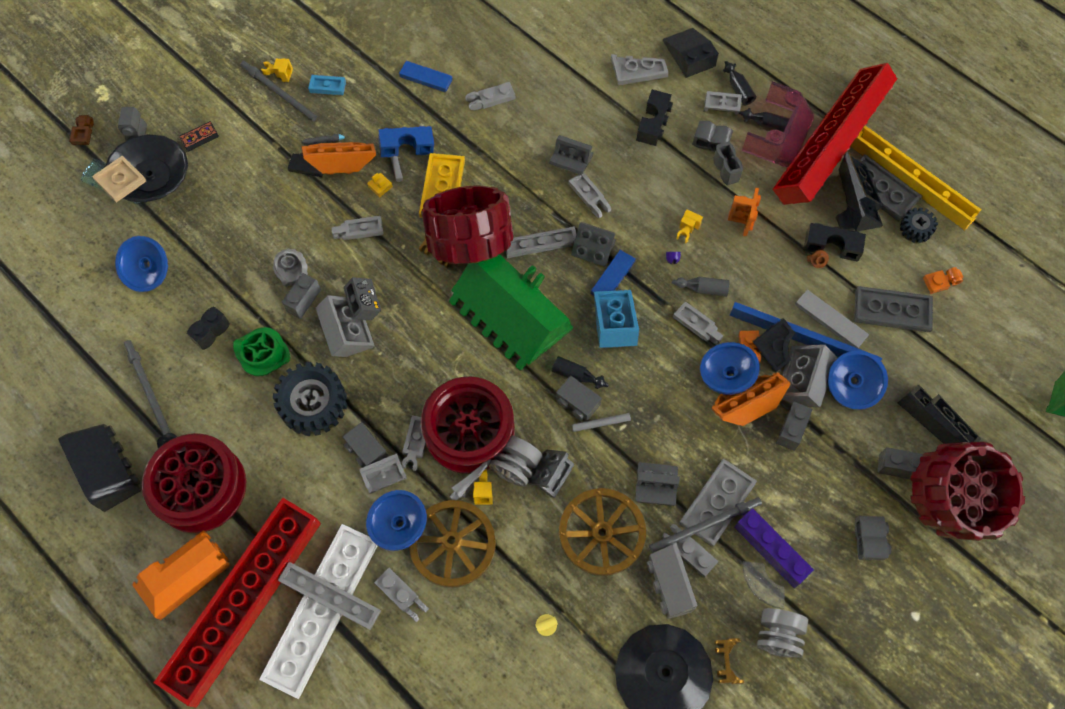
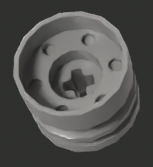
(516, 461)
(781, 637)

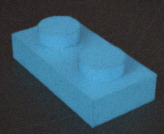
(327, 85)

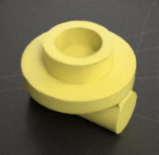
(546, 625)

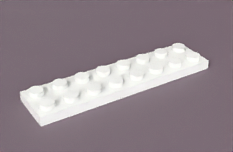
(313, 622)

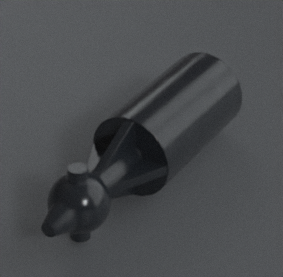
(740, 84)
(766, 119)
(568, 368)

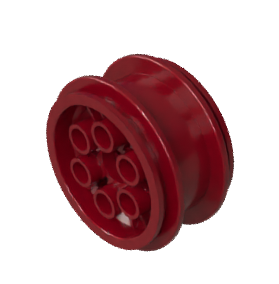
(467, 394)
(174, 462)

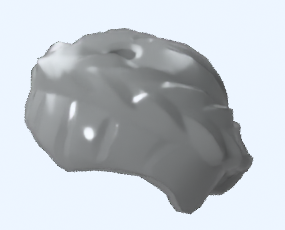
(289, 268)

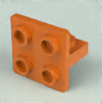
(745, 210)

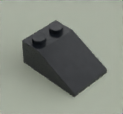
(692, 51)

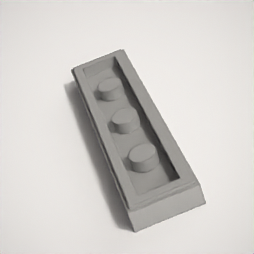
(542, 242)
(831, 319)

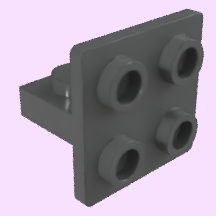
(571, 155)
(593, 244)
(551, 471)
(657, 484)

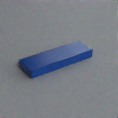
(425, 76)
(614, 273)

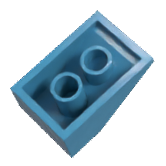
(616, 319)

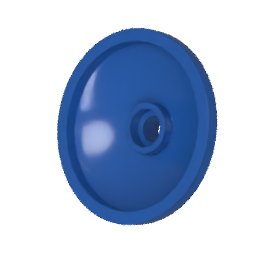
(133, 267)
(729, 359)
(870, 376)
(391, 510)

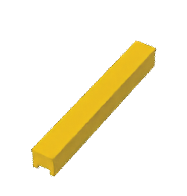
(932, 189)

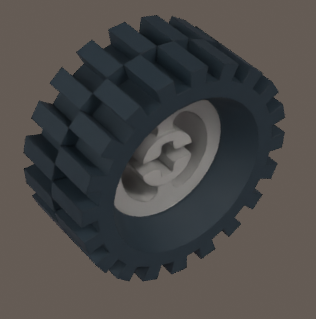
(296, 390)

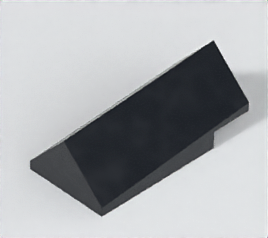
(860, 193)
(937, 417)

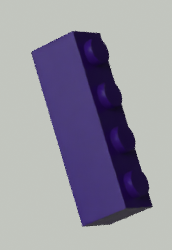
(774, 548)

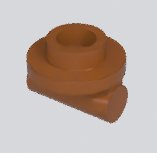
(818, 258)

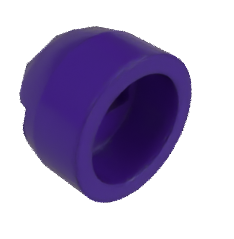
(673, 256)

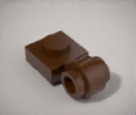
(82, 132)

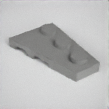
(637, 70)

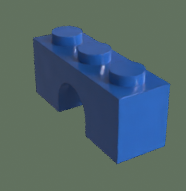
(419, 137)

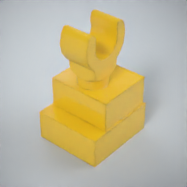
(281, 68)
(688, 223)
(483, 490)

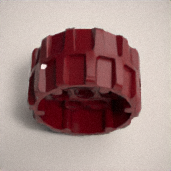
(467, 224)
(991, 496)

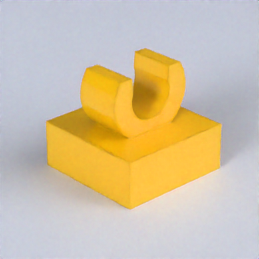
(379, 184)

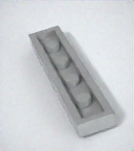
(329, 595)

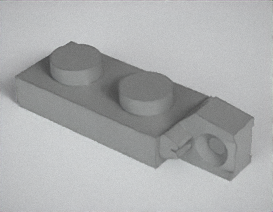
(358, 228)
(698, 323)

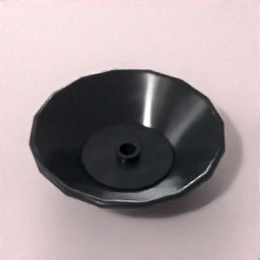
(155, 157)
(660, 648)

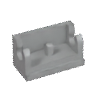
(723, 101)
(383, 473)

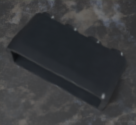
(100, 466)

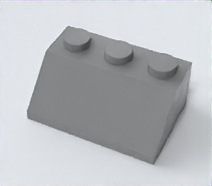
(341, 332)
(808, 374)
(671, 582)

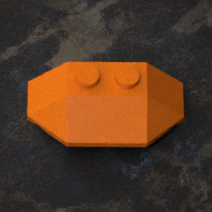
(339, 157)
(754, 402)

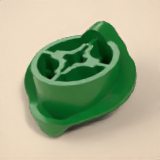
(264, 357)

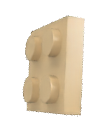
(119, 179)

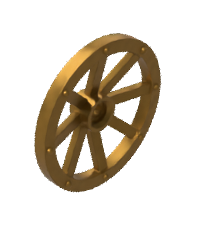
(604, 526)
(456, 546)

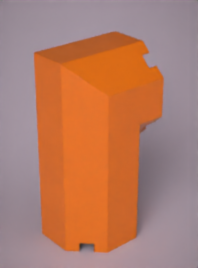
(181, 576)

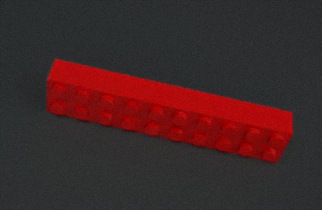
(835, 134)
(237, 604)

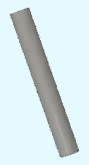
(396, 167)
(601, 422)

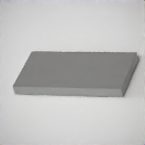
(721, 493)

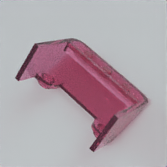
(778, 145)

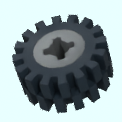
(913, 230)

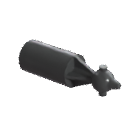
(705, 285)

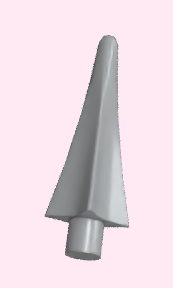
(463, 487)

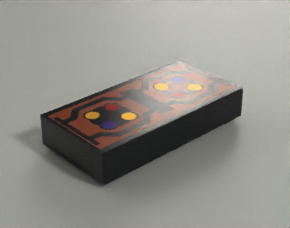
(199, 136)

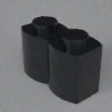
(211, 325)

